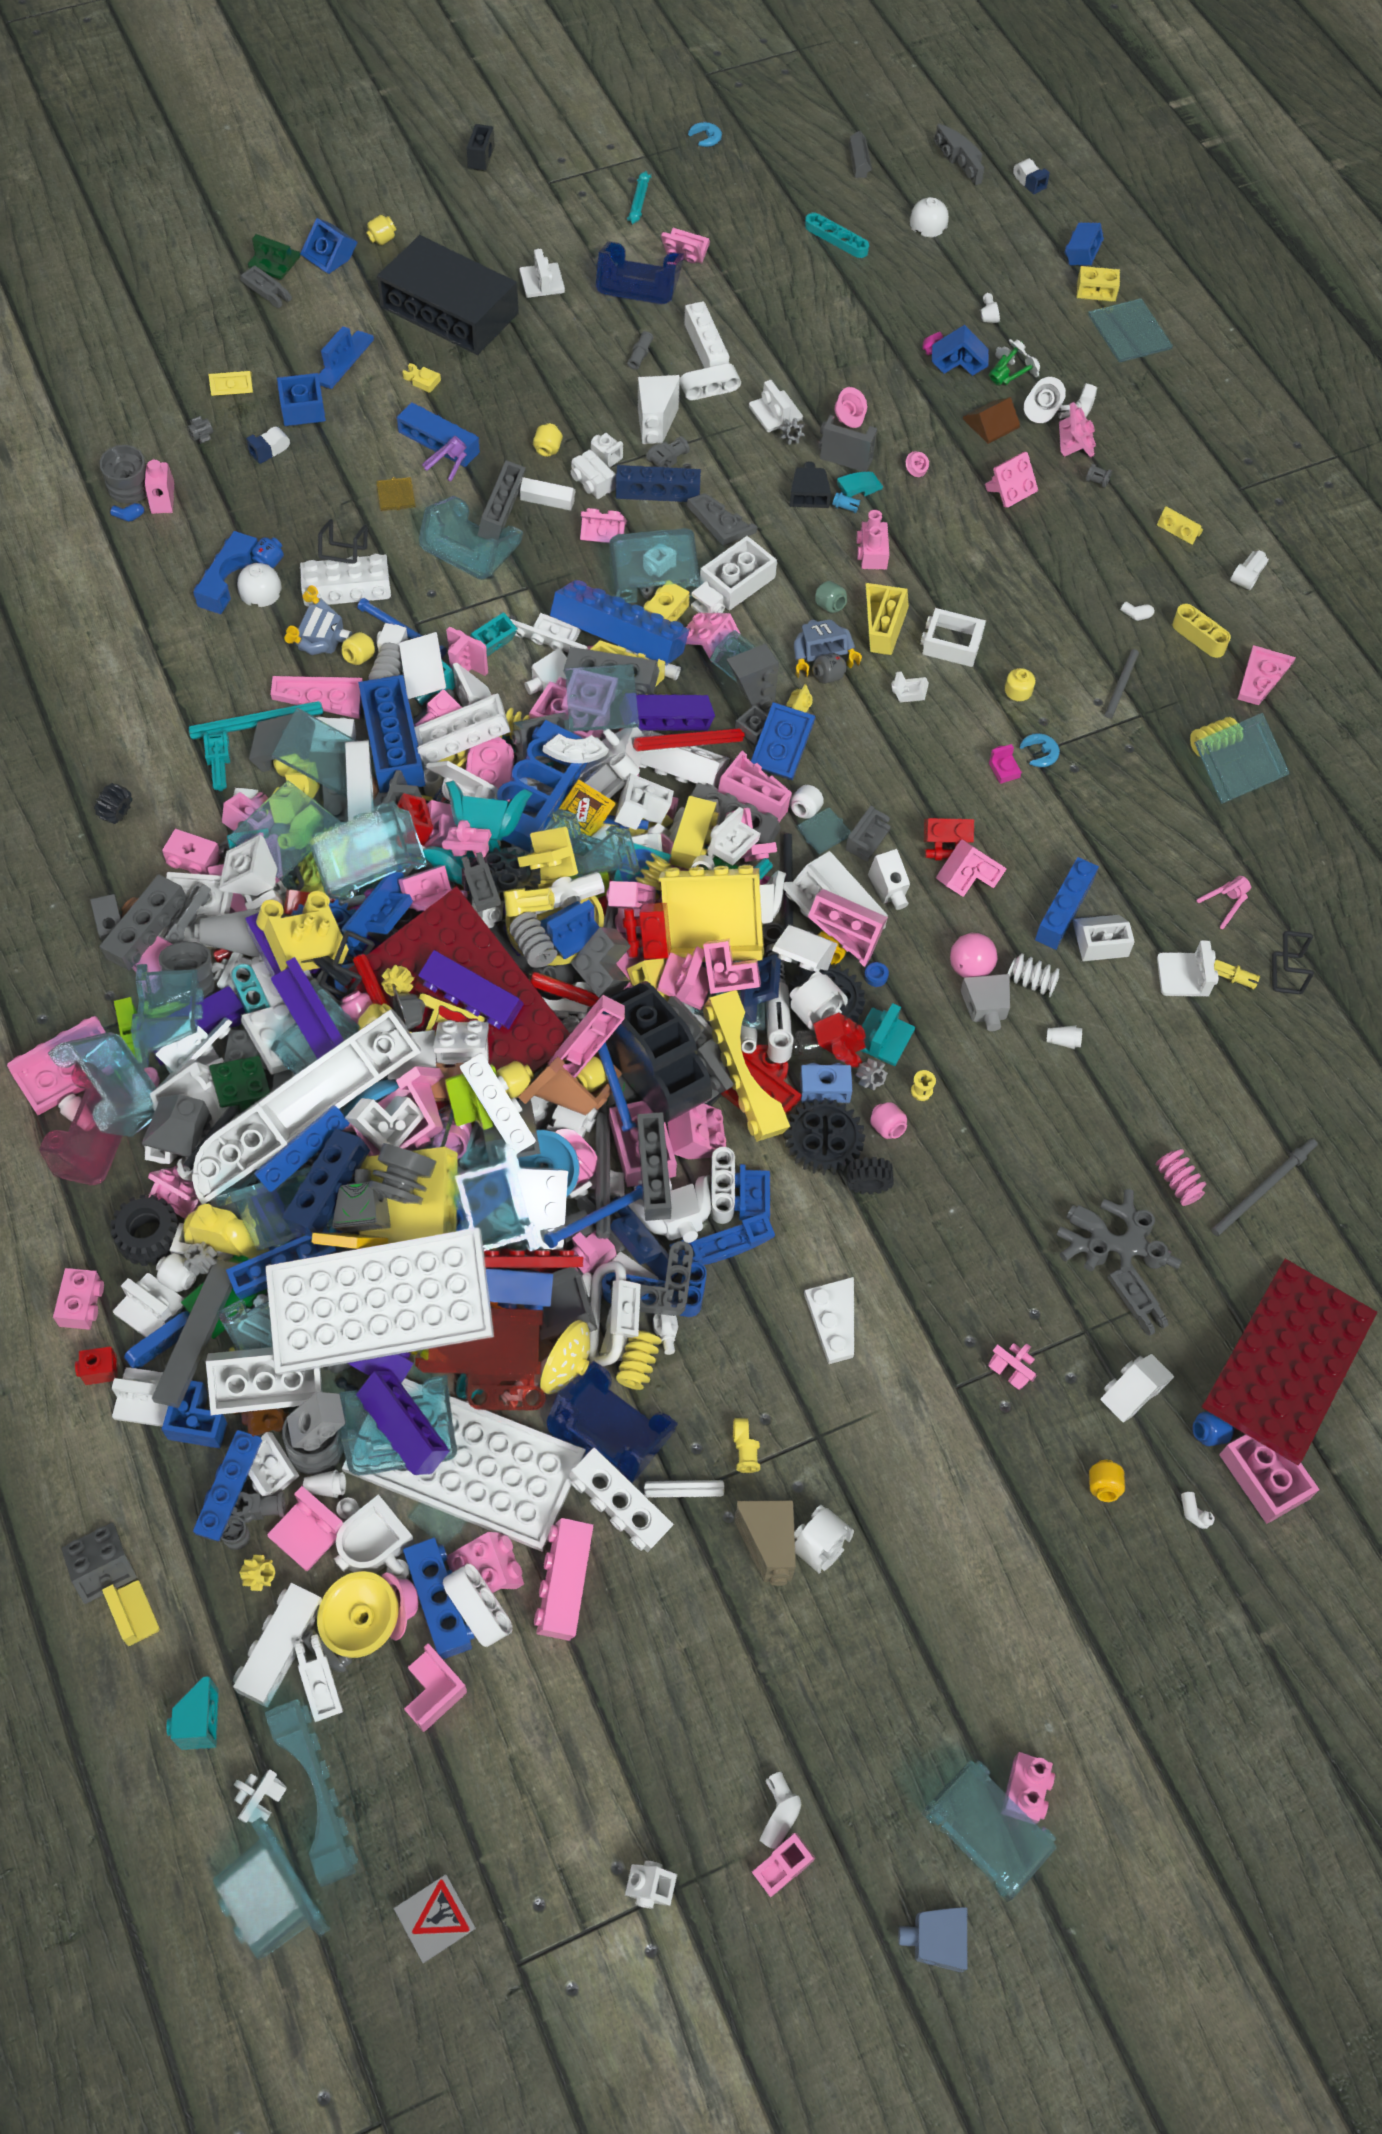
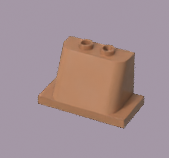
(561, 1088)

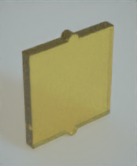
(396, 494)

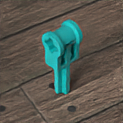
(217, 754)

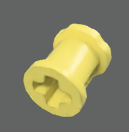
(920, 1086)

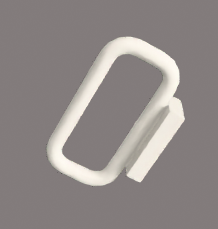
(623, 1313)

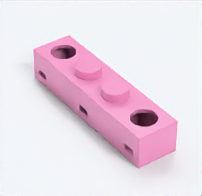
(590, 1034)

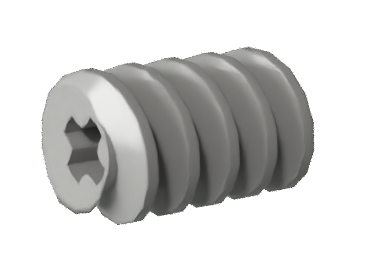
(387, 662)
(532, 940)

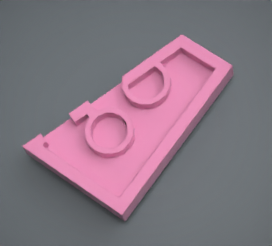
(1263, 673)

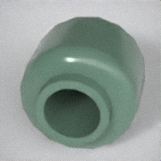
(831, 597)

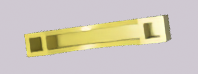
(763, 1112)

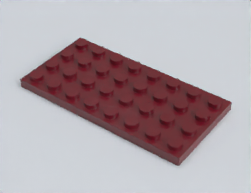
(1290, 1361)

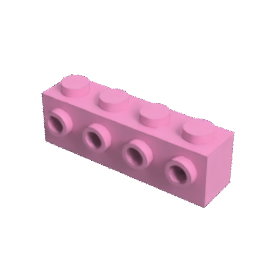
(564, 1579)

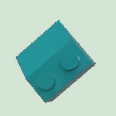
(196, 1717)

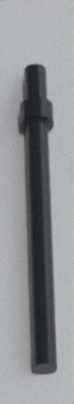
(788, 869)

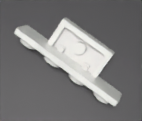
(550, 632)
(185, 1051)
(493, 1096)

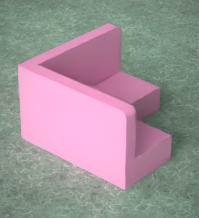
(966, 865)
(440, 1692)

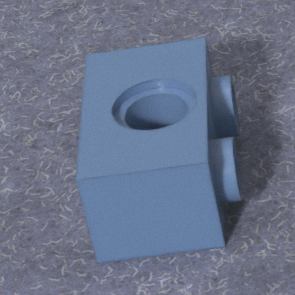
(812, 1087)

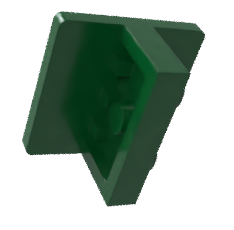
(273, 256)
(239, 1082)

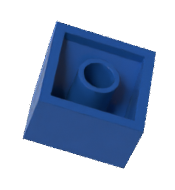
(328, 246)

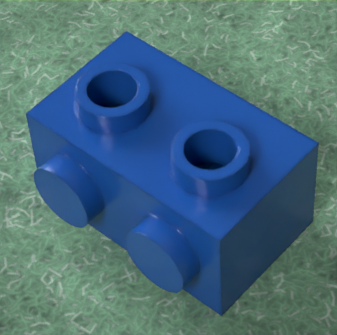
(1084, 244)

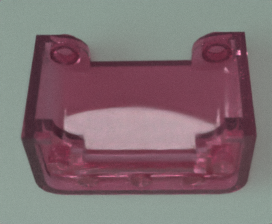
(83, 1151)

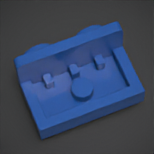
(753, 1193)

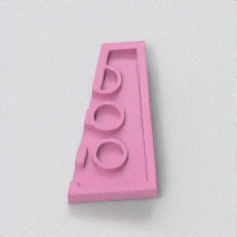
(335, 693)

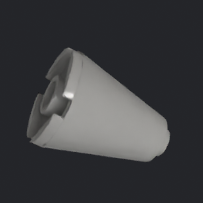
(227, 932)

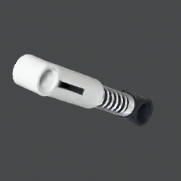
(778, 1007)

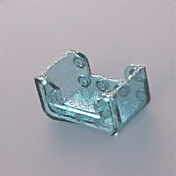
(366, 850)

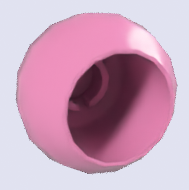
(973, 955)

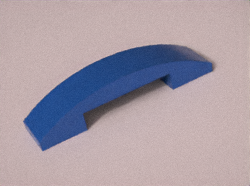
(730, 1242)

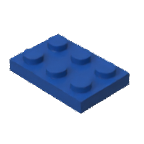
(783, 740)

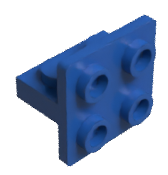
(571, 927)

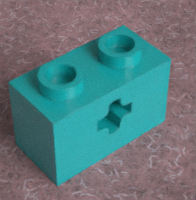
(495, 633)

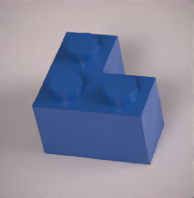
(960, 348)
(192, 1422)

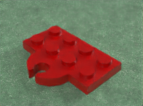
(769, 1078)

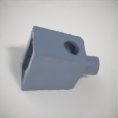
(938, 1938)

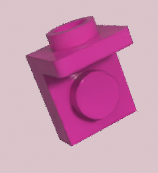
(1004, 764)

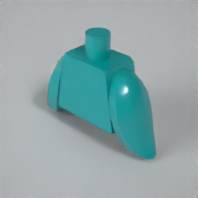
(485, 813)
(453, 864)

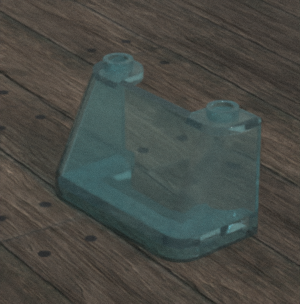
(455, 539)
(115, 1076)
(369, 1449)
(990, 1829)

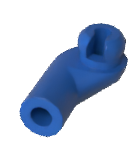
(129, 513)

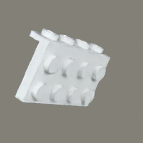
(345, 581)
(461, 729)

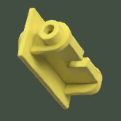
(1179, 525)
(800, 699)

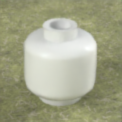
(806, 801)
(174, 1274)

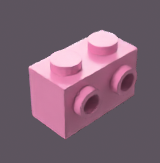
(78, 1299)

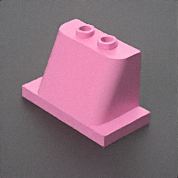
(417, 1086)

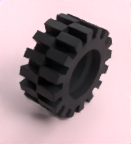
(870, 1175)

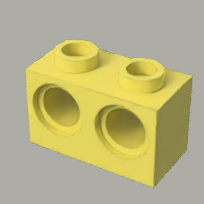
(1098, 283)

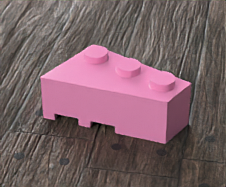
(754, 787)
(848, 923)

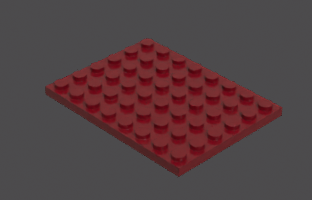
(461, 935)

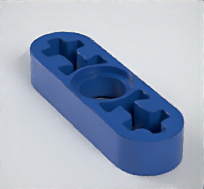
(156, 1342)

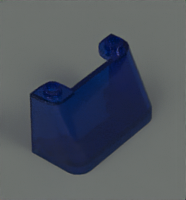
(636, 279)
(596, 1418)

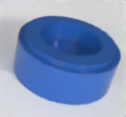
(876, 974)

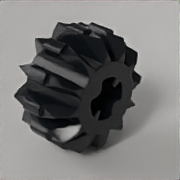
(113, 803)

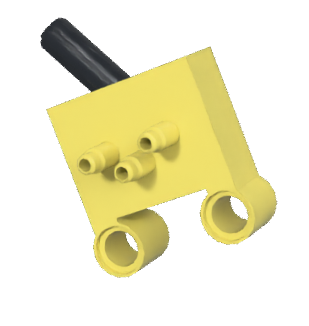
(308, 937)

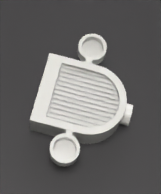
(371, 1538)

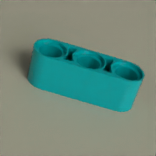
(251, 984)

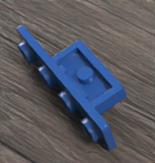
(341, 354)
(380, 909)
(301, 1148)
(227, 1486)

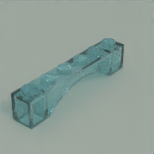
(329, 1850)

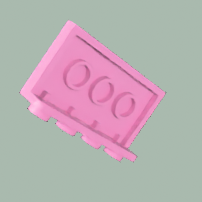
(41, 1078)

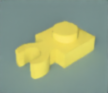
(423, 379)

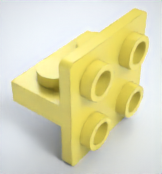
(551, 854)

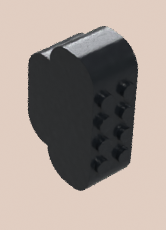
(658, 1053)

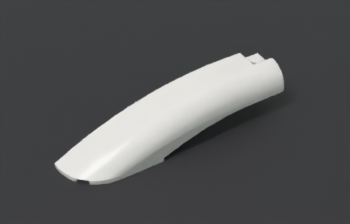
(298, 1102)

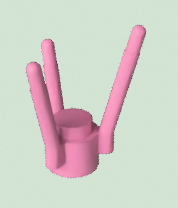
(1235, 889)

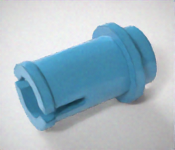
(844, 502)

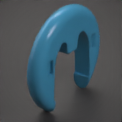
(712, 132)
(1049, 746)

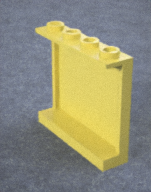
(714, 907)
(438, 1210)

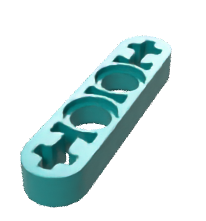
(855, 245)

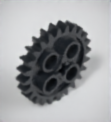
(507, 872)
(847, 985)
(847, 1137)

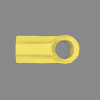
(521, 901)

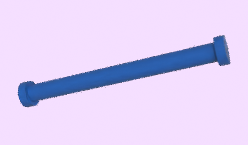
(364, 605)
(621, 1104)
(552, 1239)

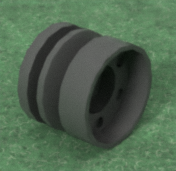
(124, 473)
(190, 957)
(402, 1174)
(316, 1460)

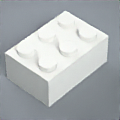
(739, 571)

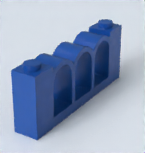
(532, 768)

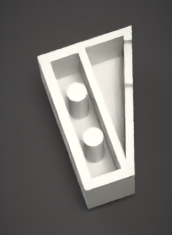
(545, 1199)

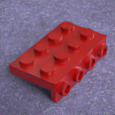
(533, 1260)

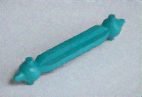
(639, 196)

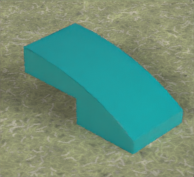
(859, 482)

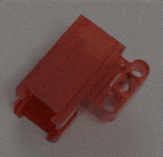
(488, 1361)

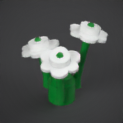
(1000, 372)

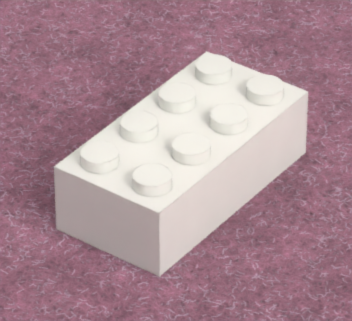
(249, 1382)

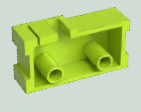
(124, 1012)

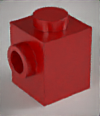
(97, 1365)

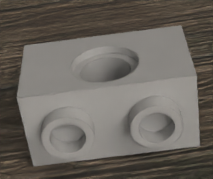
(315, 1420)

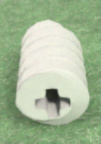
(1034, 974)

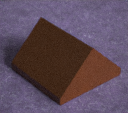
(993, 419)

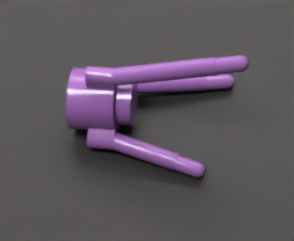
(453, 448)

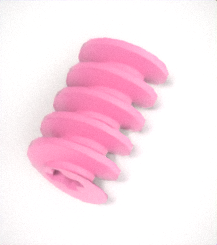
(1180, 1177)

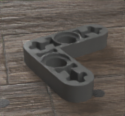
(663, 1295)

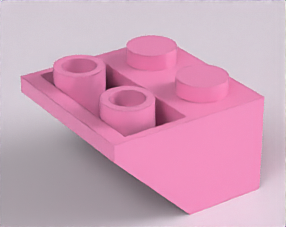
(697, 1132)

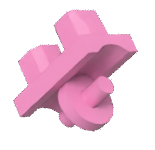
(467, 838)
(1003, 1358)

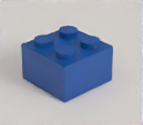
(301, 399)

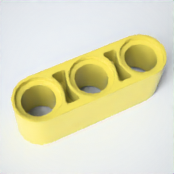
(1201, 630)

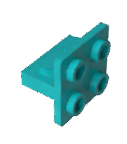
(886, 1034)

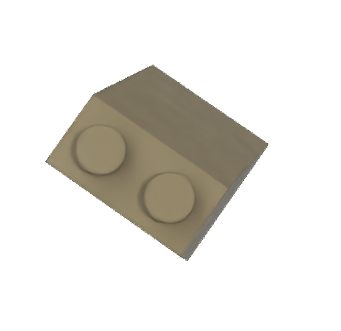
(770, 1538)

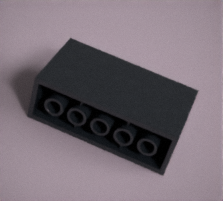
(448, 294)

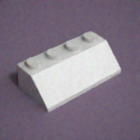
(686, 763)

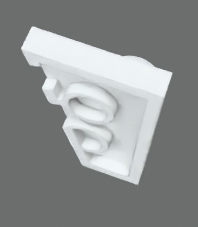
(834, 1318)

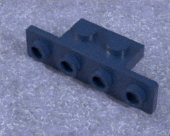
(769, 988)
(640, 1242)

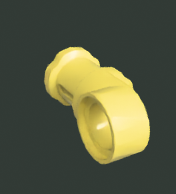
(747, 1447)

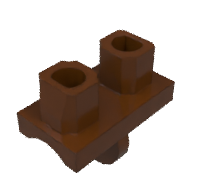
(265, 1420)

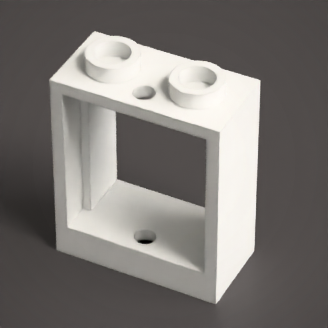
(948, 650)

